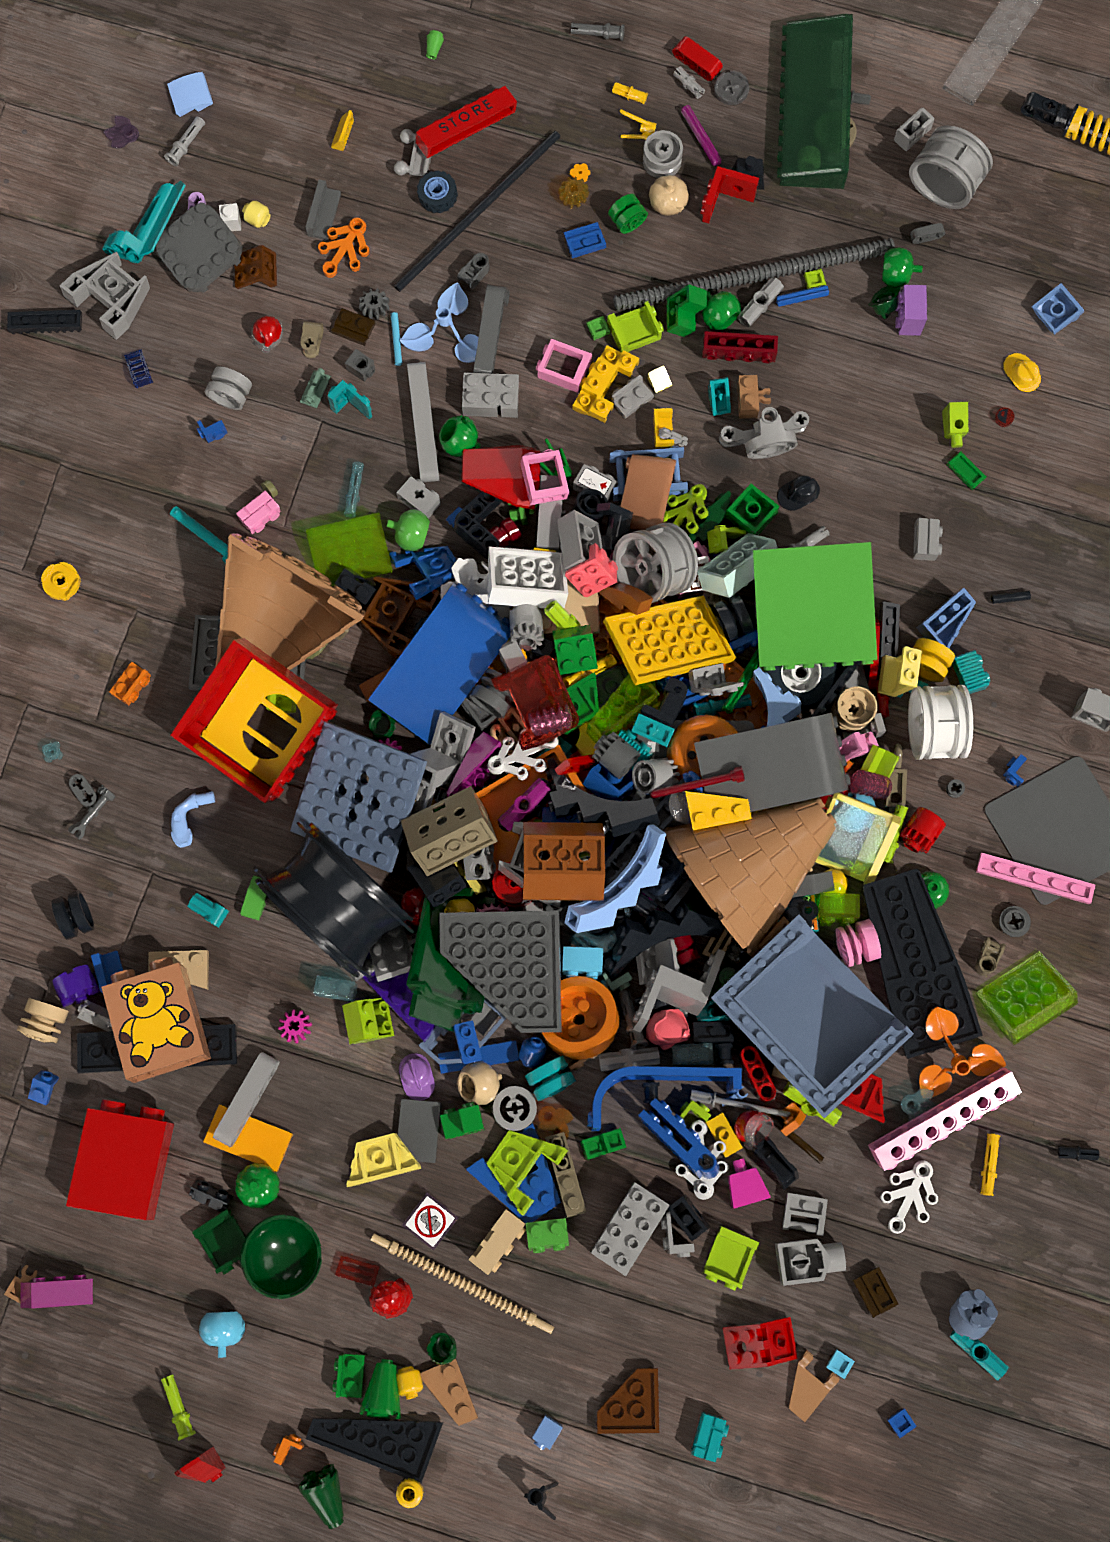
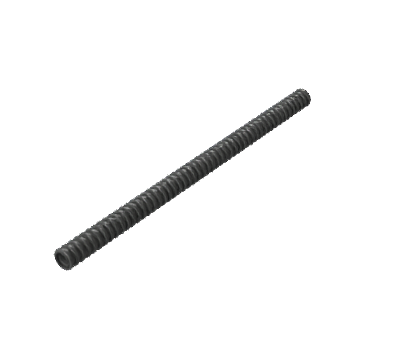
(758, 273)

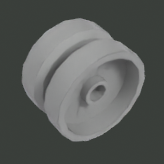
(662, 154)
(228, 388)

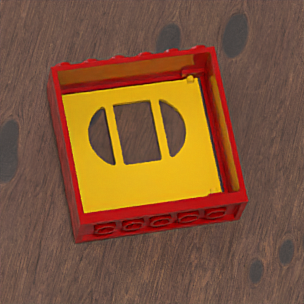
(225, 731)

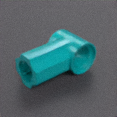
(211, 911)

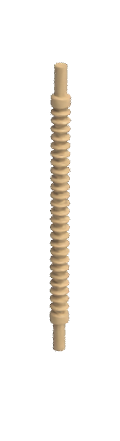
(393, 1247)

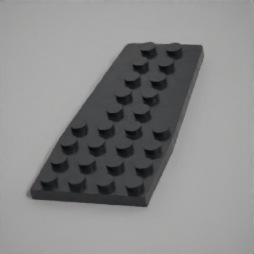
(917, 961)

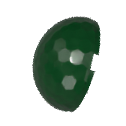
(281, 1256)

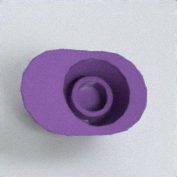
(416, 1077)

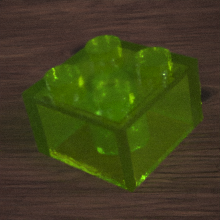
(838, 908)

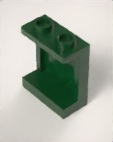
(222, 1241)

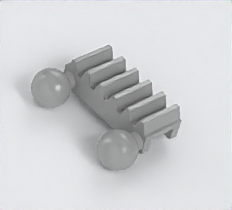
(419, 163)

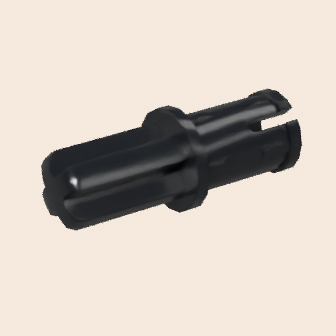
(1078, 1153)

